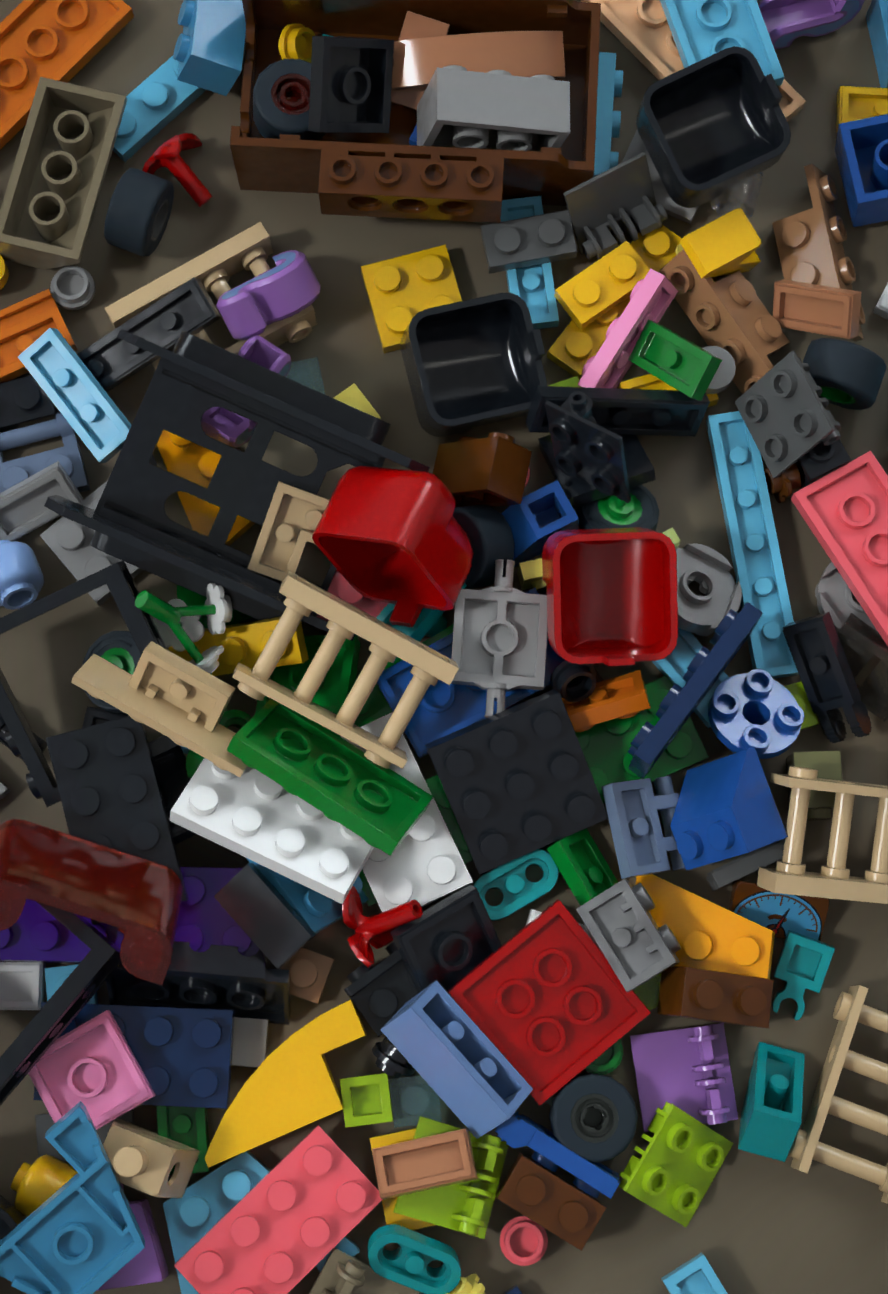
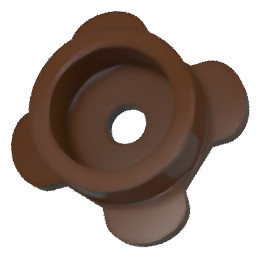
(785, 484)

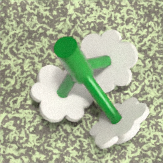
(180, 624)

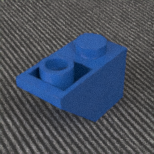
(539, 518)

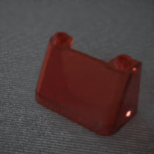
(95, 884)

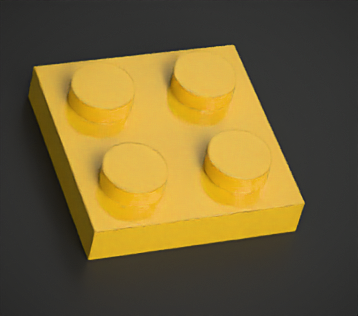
(406, 286)

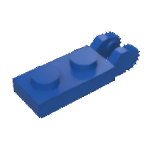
(589, 1176)

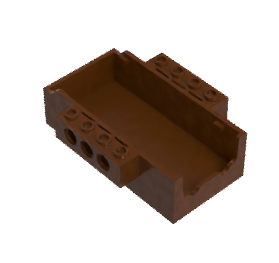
(381, 170)

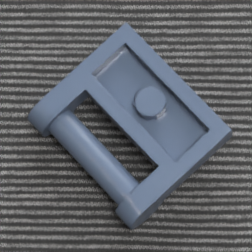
(69, 455)

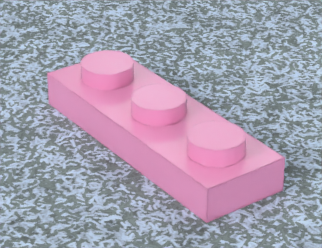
(647, 301)

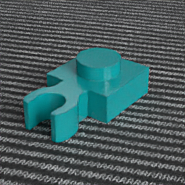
(802, 966)

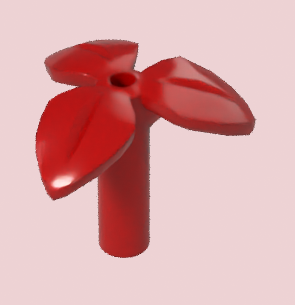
(169, 157)
(375, 928)

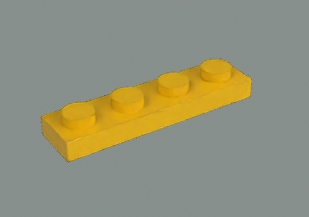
(577, 346)

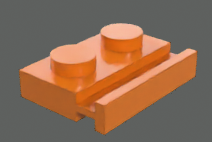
(23, 325)

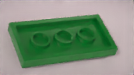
(330, 775)

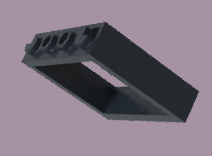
(143, 630)
(63, 1004)

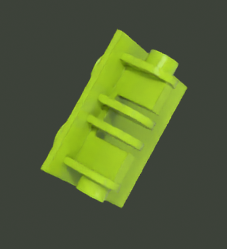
(675, 1164)
(463, 1205)

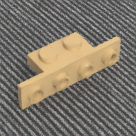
(170, 699)

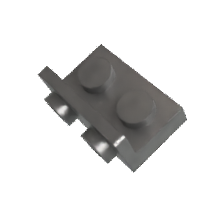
(629, 934)

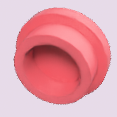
(523, 1241)

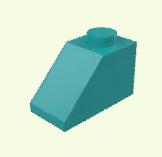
(772, 1102)

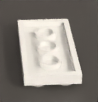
(271, 828)
(426, 860)

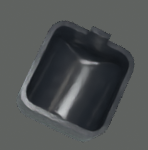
(712, 125)
(472, 363)

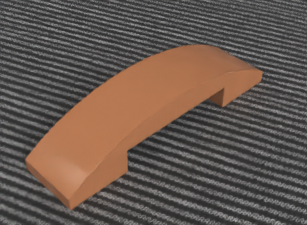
(512, 51)

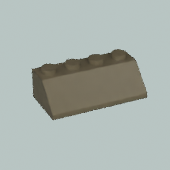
(58, 174)

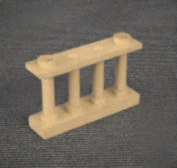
(214, 268)
(343, 623)
(834, 879)
(806, 1146)

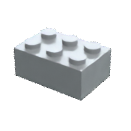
(493, 110)

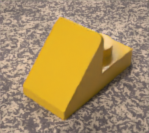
(723, 245)

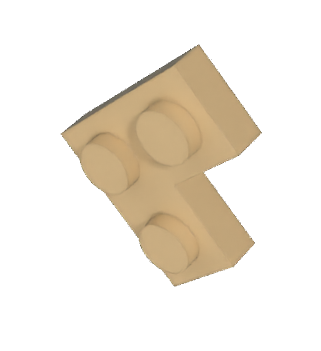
(286, 530)

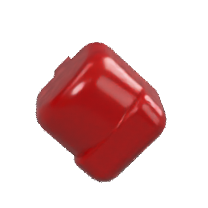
(396, 539)
(611, 595)

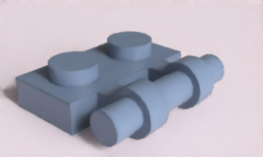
(637, 826)

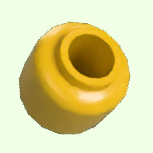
(39, 1182)

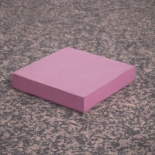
(94, 1068)

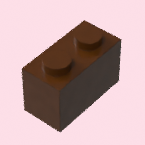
(483, 470)
(715, 997)
(550, 1201)

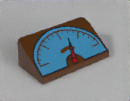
(779, 911)

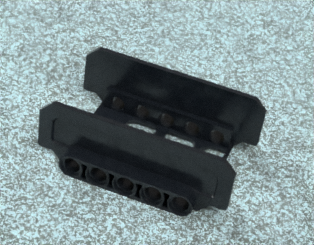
(186, 383)

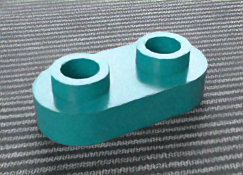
(514, 885)
(410, 1260)

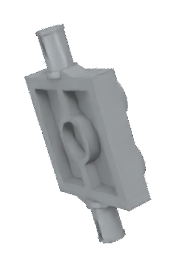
(500, 638)

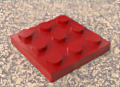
(549, 1001)

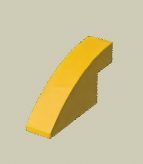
(288, 1086)

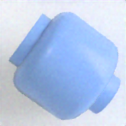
(19, 575)

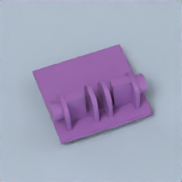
(685, 1070)

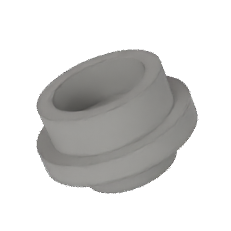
(72, 288)

